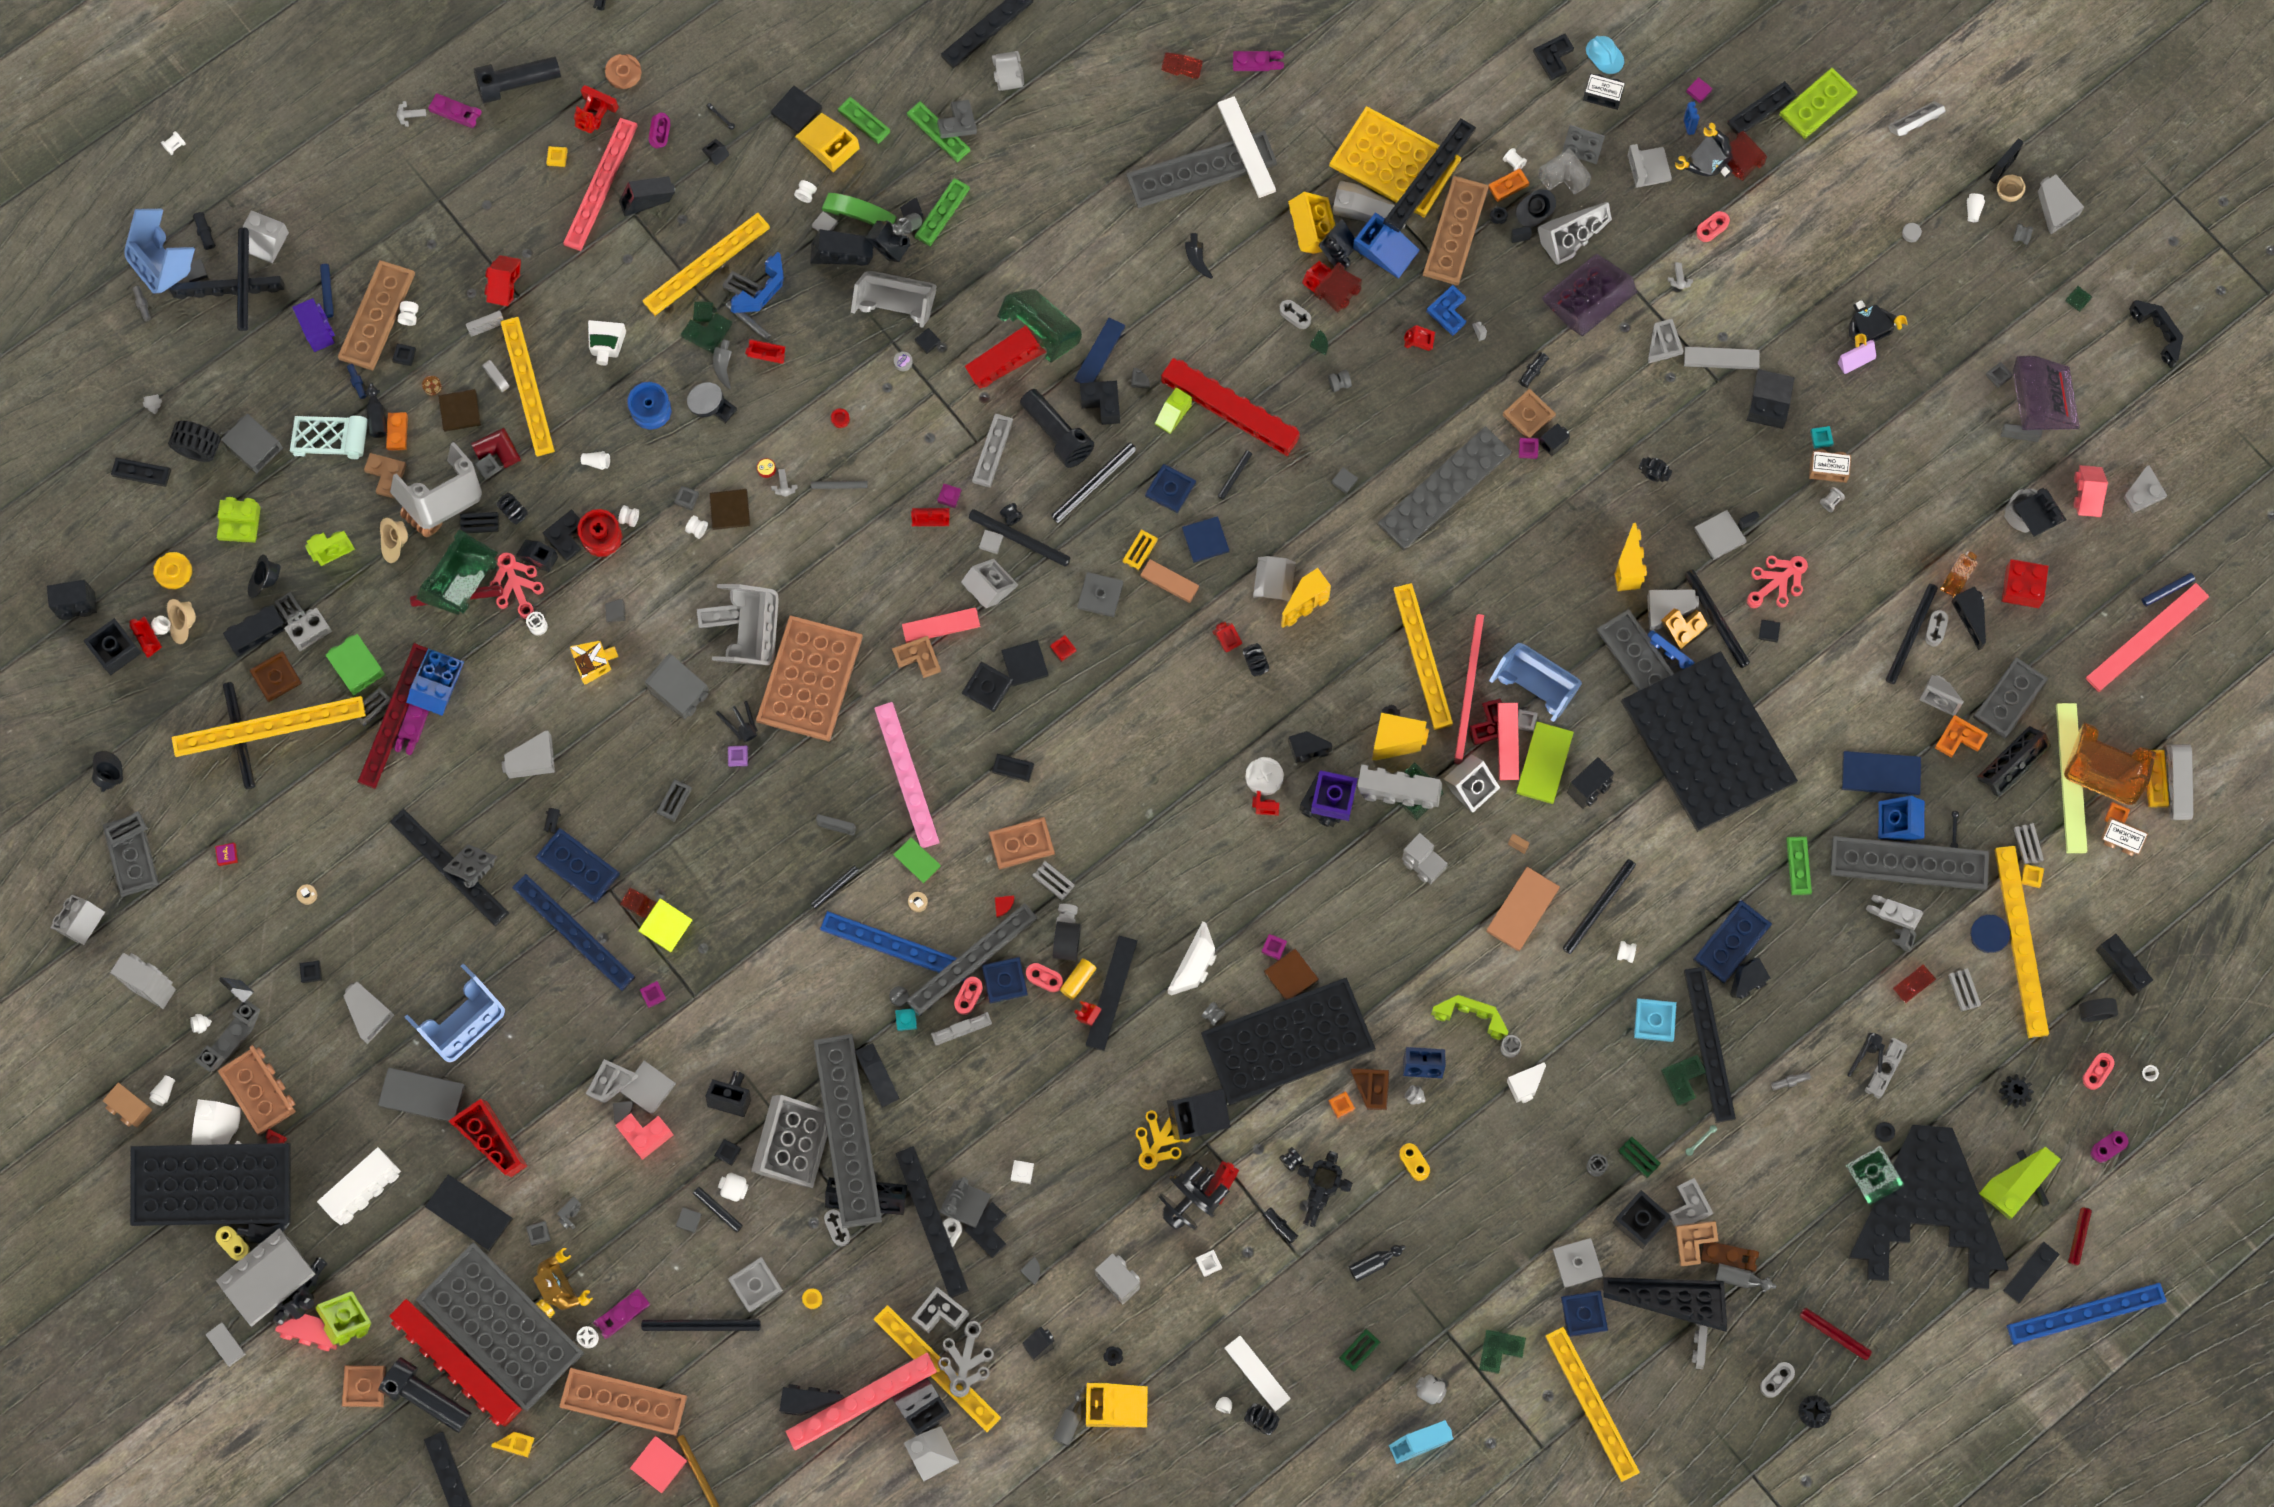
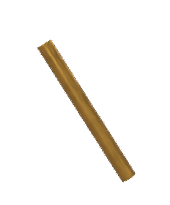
(697, 1471)

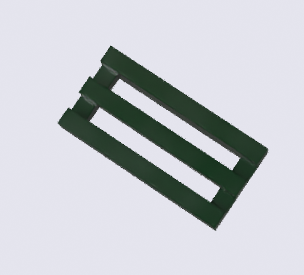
(1627, 1145)
(1353, 1345)

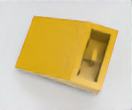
(829, 141)
(1630, 570)
(1310, 592)
(1116, 1405)

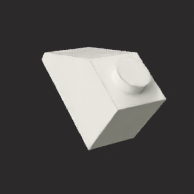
(1524, 1084)

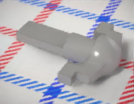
(401, 114)
(1680, 283)
(784, 491)

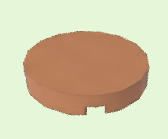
(623, 71)

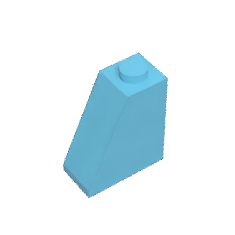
(1421, 1441)

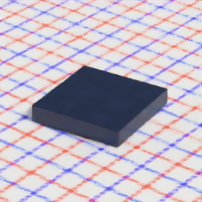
(1170, 488)
(1205, 539)
(1004, 980)
(1584, 1313)

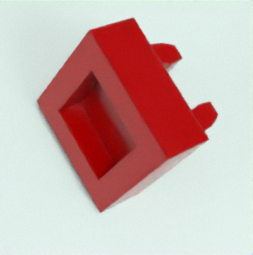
(1088, 1013)

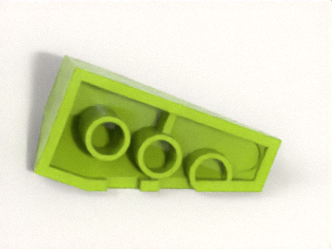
(2015, 1185)

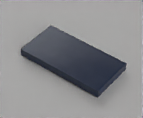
(1881, 773)
(577, 865)
(1732, 941)

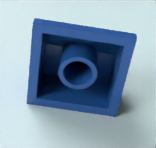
(1901, 819)

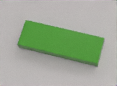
(864, 120)
(1799, 865)

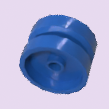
(649, 405)

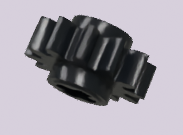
(1655, 469)

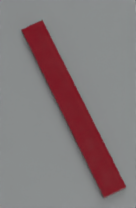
(392, 720)

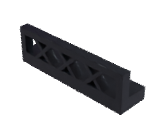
(2018, 762)
(888, 1202)

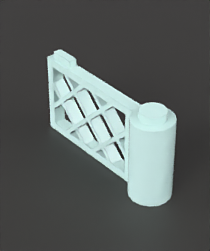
(352, 440)

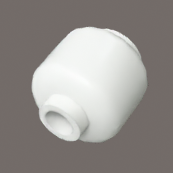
(733, 1187)

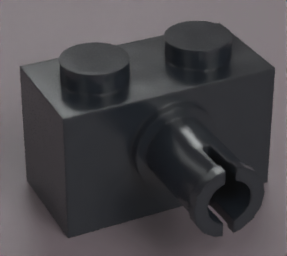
(886, 242)
(729, 1097)

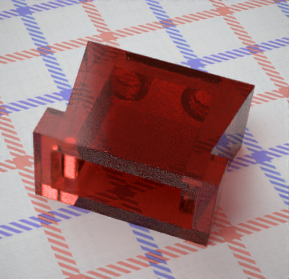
(1745, 156)
(1338, 288)

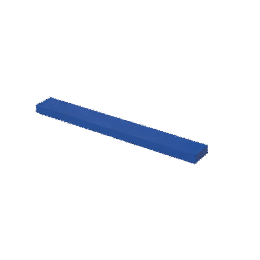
(886, 943)
(2086, 1313)

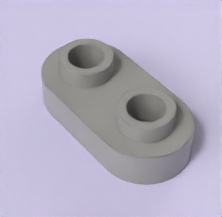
(1776, 1380)

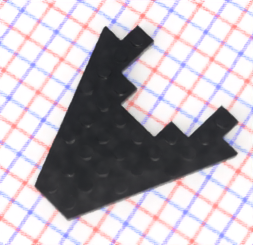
(1934, 1193)

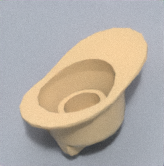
(392, 539)
(181, 618)

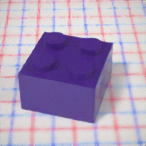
(314, 324)
(1334, 795)

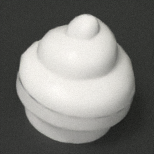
(160, 625)
(199, 1023)

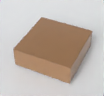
(1518, 843)

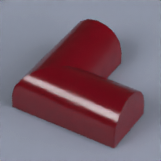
(499, 443)
(1486, 730)

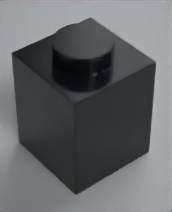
(1555, 439)

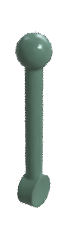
(1689, 1151)

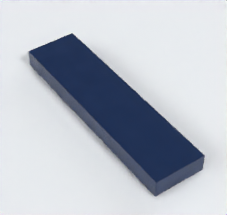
(1100, 351)

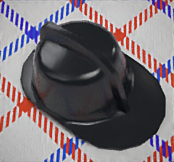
(1536, 207)
(264, 576)
(106, 770)

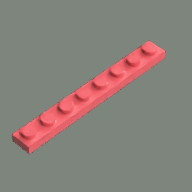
(861, 1401)

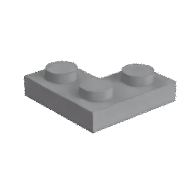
(1695, 1205)

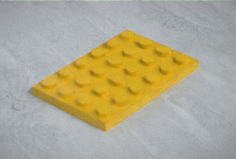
(1388, 158)

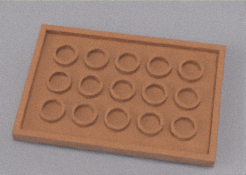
(809, 678)

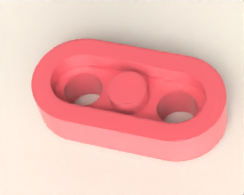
(1711, 227)
(1046, 975)
(968, 996)
(2098, 1072)

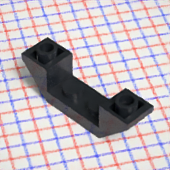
(2142, 311)

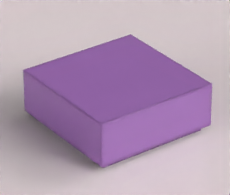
(737, 756)

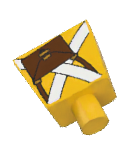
(592, 660)

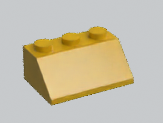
(1311, 220)

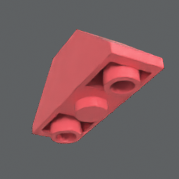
(307, 1330)

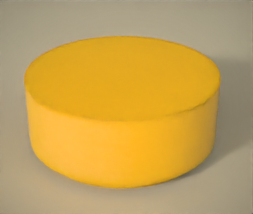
(812, 1298)
(546, 1308)

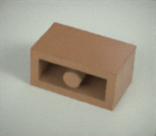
(127, 1105)

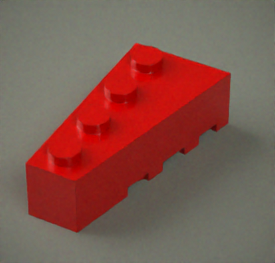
(1005, 357)
(487, 1134)

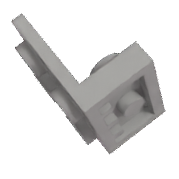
(1648, 166)

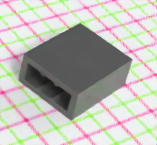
(251, 443)

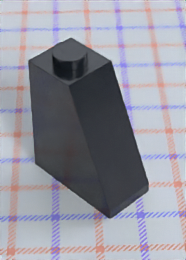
(646, 194)

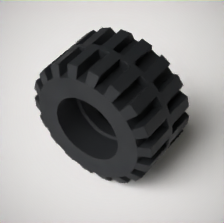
(194, 441)

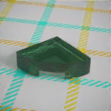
(1320, 343)

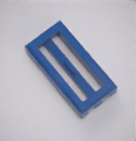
(1691, 117)

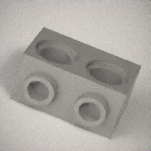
(310, 633)

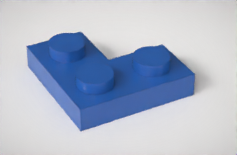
(1444, 310)

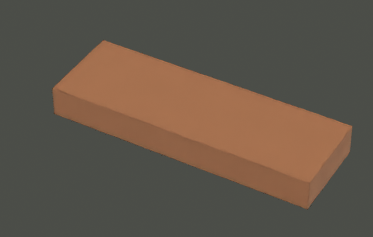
(1169, 581)

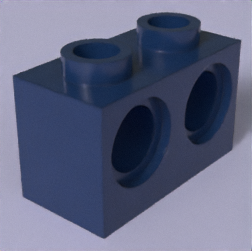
(1424, 1062)

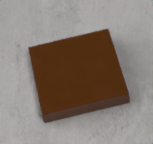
(275, 676)
(1291, 975)

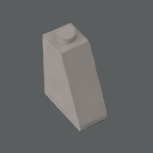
(2058, 203)
(1663, 601)
(530, 758)
(366, 1011)

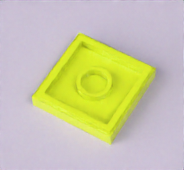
(665, 925)

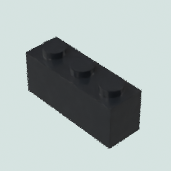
(254, 630)
(2124, 964)

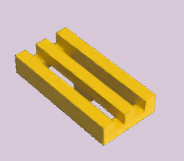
(1133, 563)

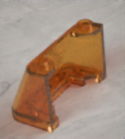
(2108, 768)

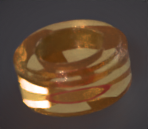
(431, 385)

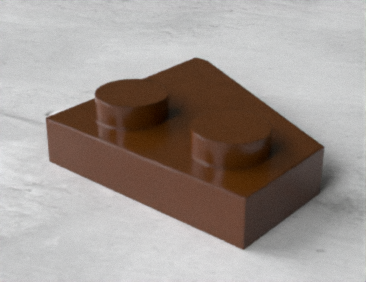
(1373, 1087)

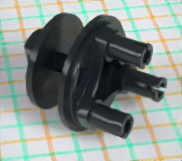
(1194, 1194)

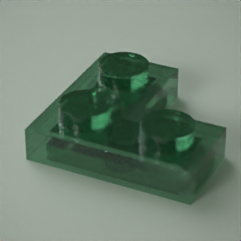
(709, 336)
(1678, 1077)
(1499, 1344)

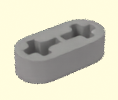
(1297, 312)
(496, 376)
(1940, 629)
(833, 1230)

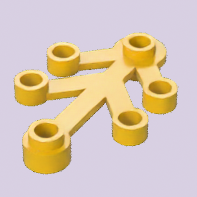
(1160, 1139)

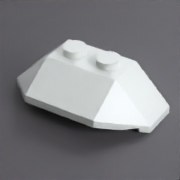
(1194, 965)

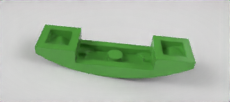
(856, 208)

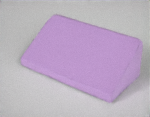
(1857, 357)

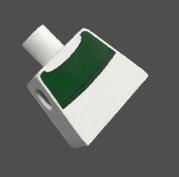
(605, 340)

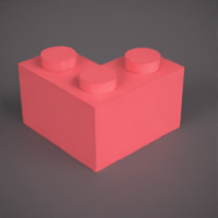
(2092, 490)
(644, 1139)

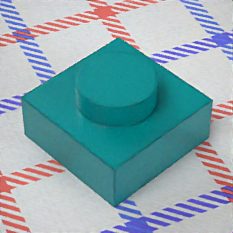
(1821, 437)
(905, 1019)

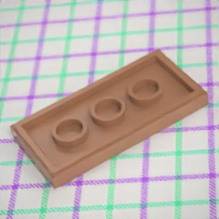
(1523, 909)

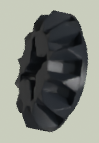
(1807, 1416)

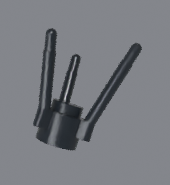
(746, 731)
(1871, 1044)

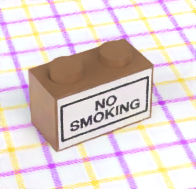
(1830, 466)
(2123, 835)

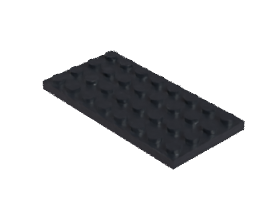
(1288, 1041)
(210, 1184)

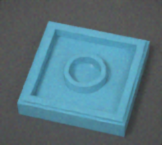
(1655, 1020)

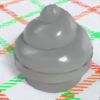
(152, 403)
(1415, 1095)

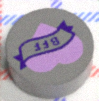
(903, 361)

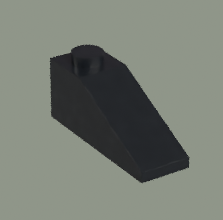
(1971, 610)
(877, 1075)
(2031, 1272)

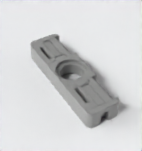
(961, 1028)
(1892, 1057)

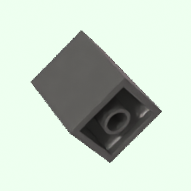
(677, 687)

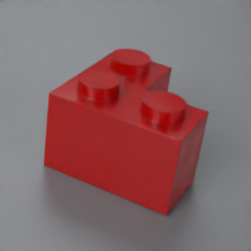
(501, 280)

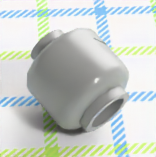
(1431, 1389)

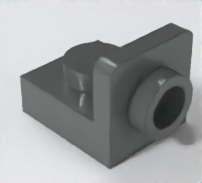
(570, 1209)

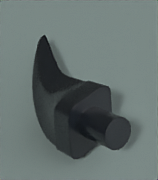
(1194, 252)
(258, 1233)

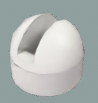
(2150, 1068)
(1224, 1405)

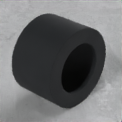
(1066, 940)

